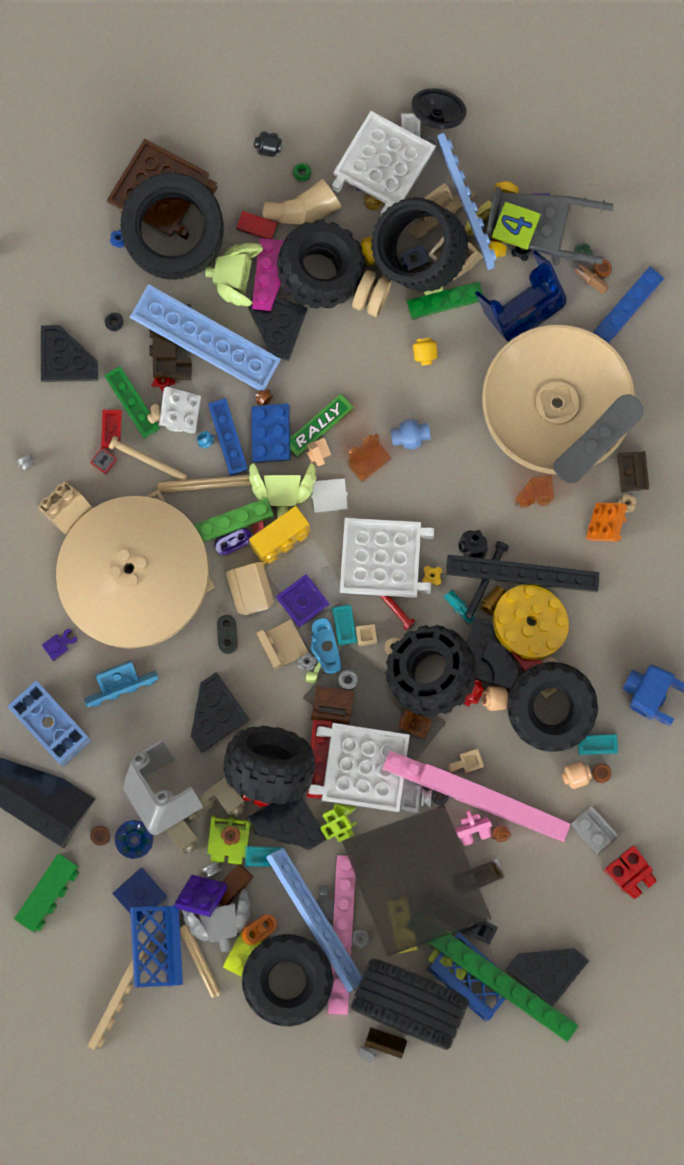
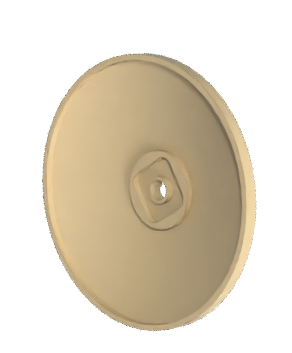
(548, 366)
(151, 600)

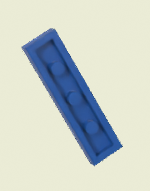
(227, 437)

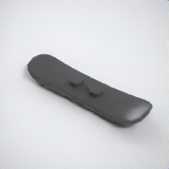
(598, 439)

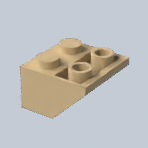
(64, 507)

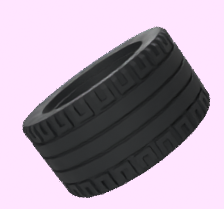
(163, 187)
(410, 1003)

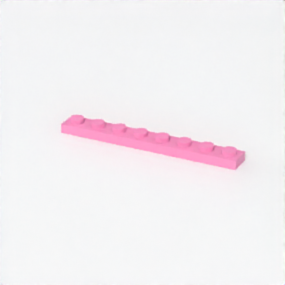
(343, 928)

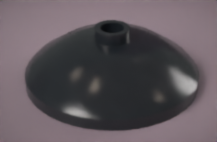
(438, 108)

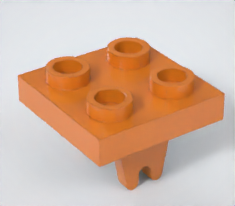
(606, 522)

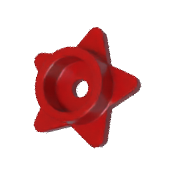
(168, 382)

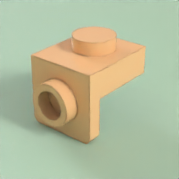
(318, 451)

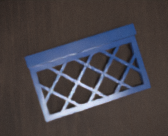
(171, 947)
(452, 982)

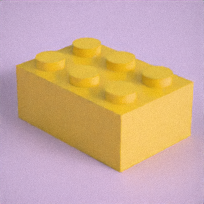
(280, 536)

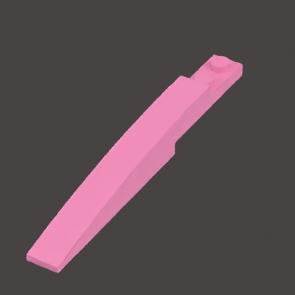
(476, 796)

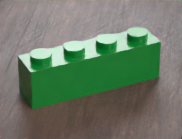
(46, 893)

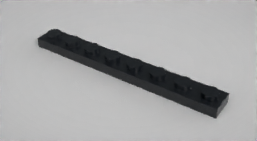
(522, 573)

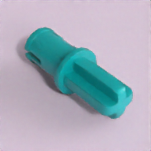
(459, 606)

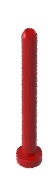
(408, 623)

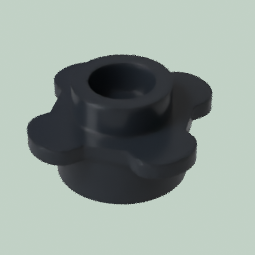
(523, 255)

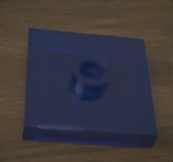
(139, 891)

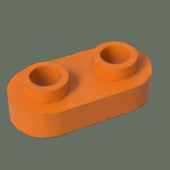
(257, 929)

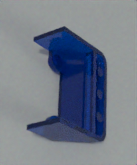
(530, 306)

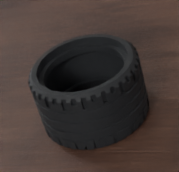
(387, 234)

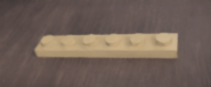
(116, 1003)

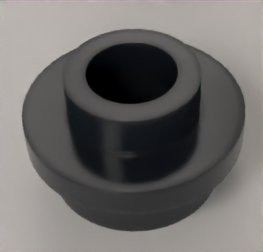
(114, 316)

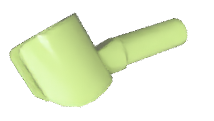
(311, 677)

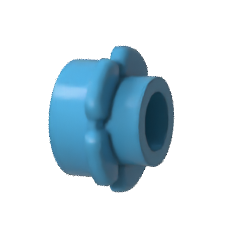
(205, 439)

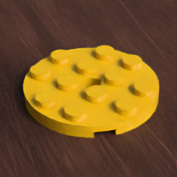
(521, 638)

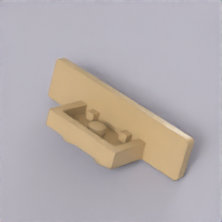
(442, 197)

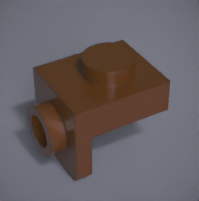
(415, 724)

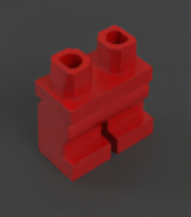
(630, 875)

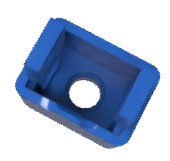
(650, 692)

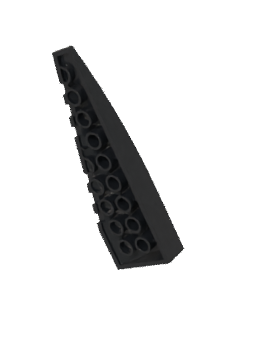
(42, 801)

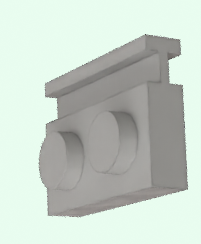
(594, 830)

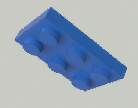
(271, 433)

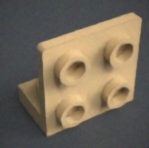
(282, 644)

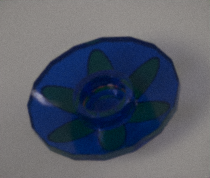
(124, 835)

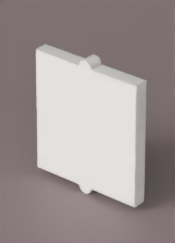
(329, 495)

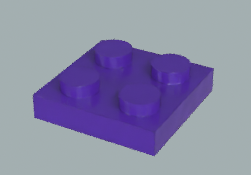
(302, 600)
(200, 895)

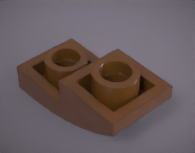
(236, 881)

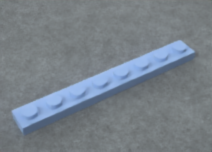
(469, 207)
(315, 919)

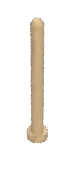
(147, 459)

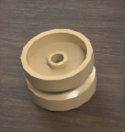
(371, 292)

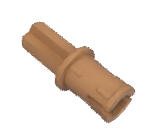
(592, 279)

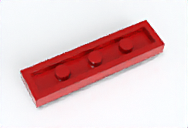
(320, 749)

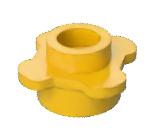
(433, 580)

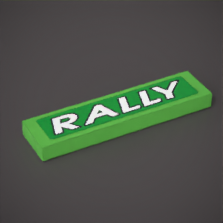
(320, 424)

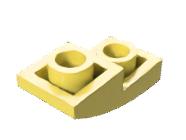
(483, 212)

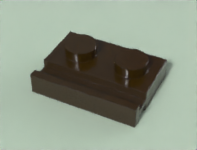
(633, 471)

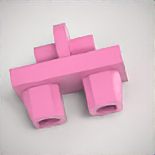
(472, 826)

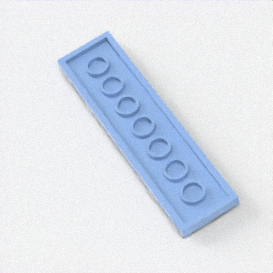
(205, 338)

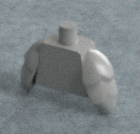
(223, 923)

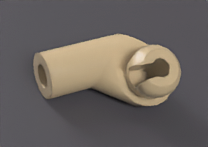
(155, 415)

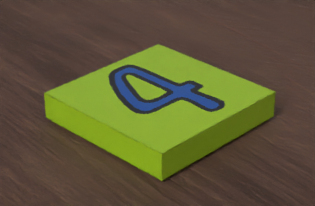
(516, 225)

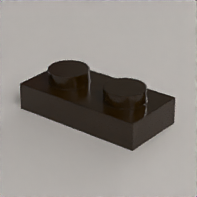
(385, 1043)

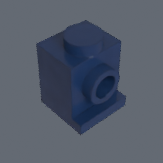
(421, 255)

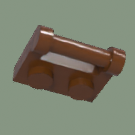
(333, 699)

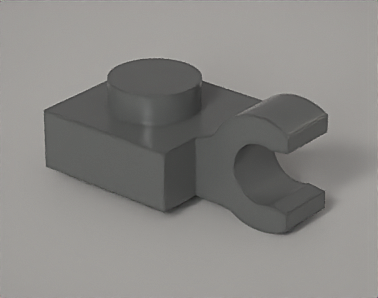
(325, 905)

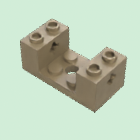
(226, 797)

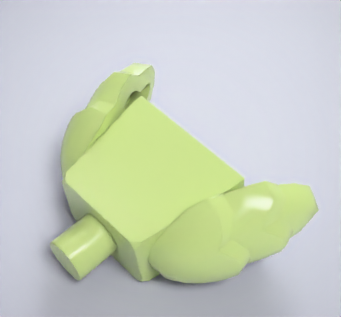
(233, 272)
(283, 490)

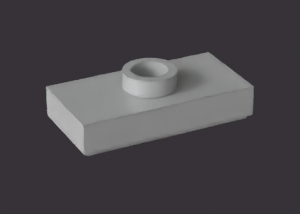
(410, 796)

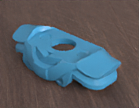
(323, 632)

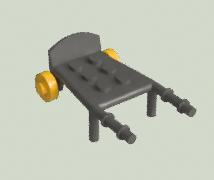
(551, 224)

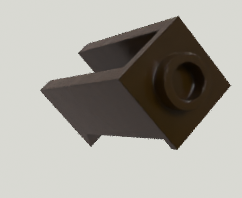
(496, 869)

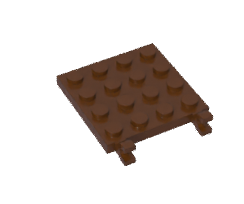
(146, 163)

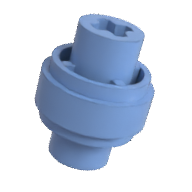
(410, 434)

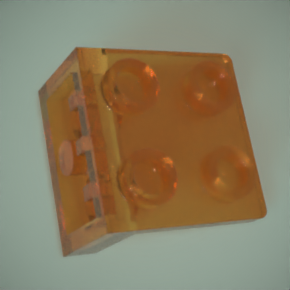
(367, 458)

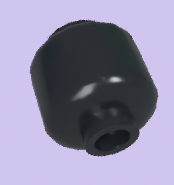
(268, 144)

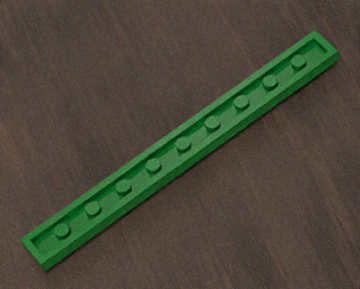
(505, 986)

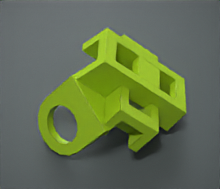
(339, 812)

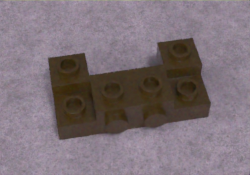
(165, 359)

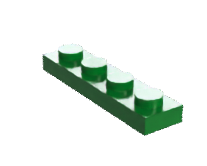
(443, 300)
(131, 401)

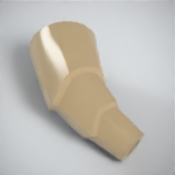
(307, 207)

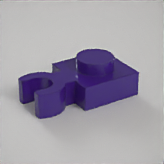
(56, 646)

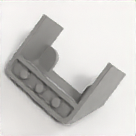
(162, 809)

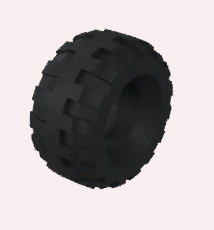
(326, 240)
(449, 688)
(580, 716)
(269, 764)
(316, 969)

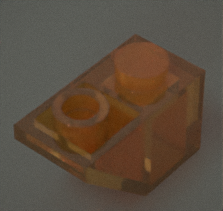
(536, 491)

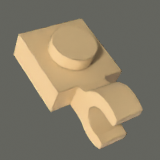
(468, 762)

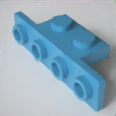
(118, 681)

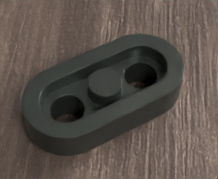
(227, 633)

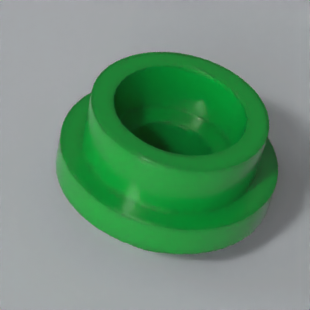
(302, 167)

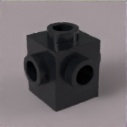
(473, 544)

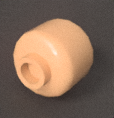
(495, 698)
(576, 775)

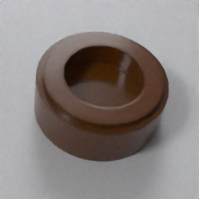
(100, 835)

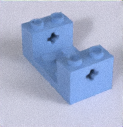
(63, 738)

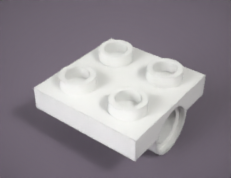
(179, 410)

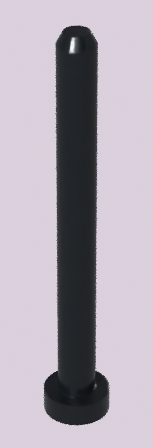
(501, 547)

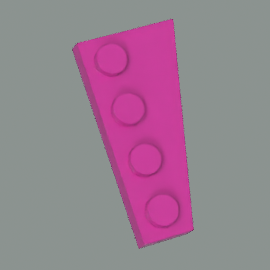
(266, 277)

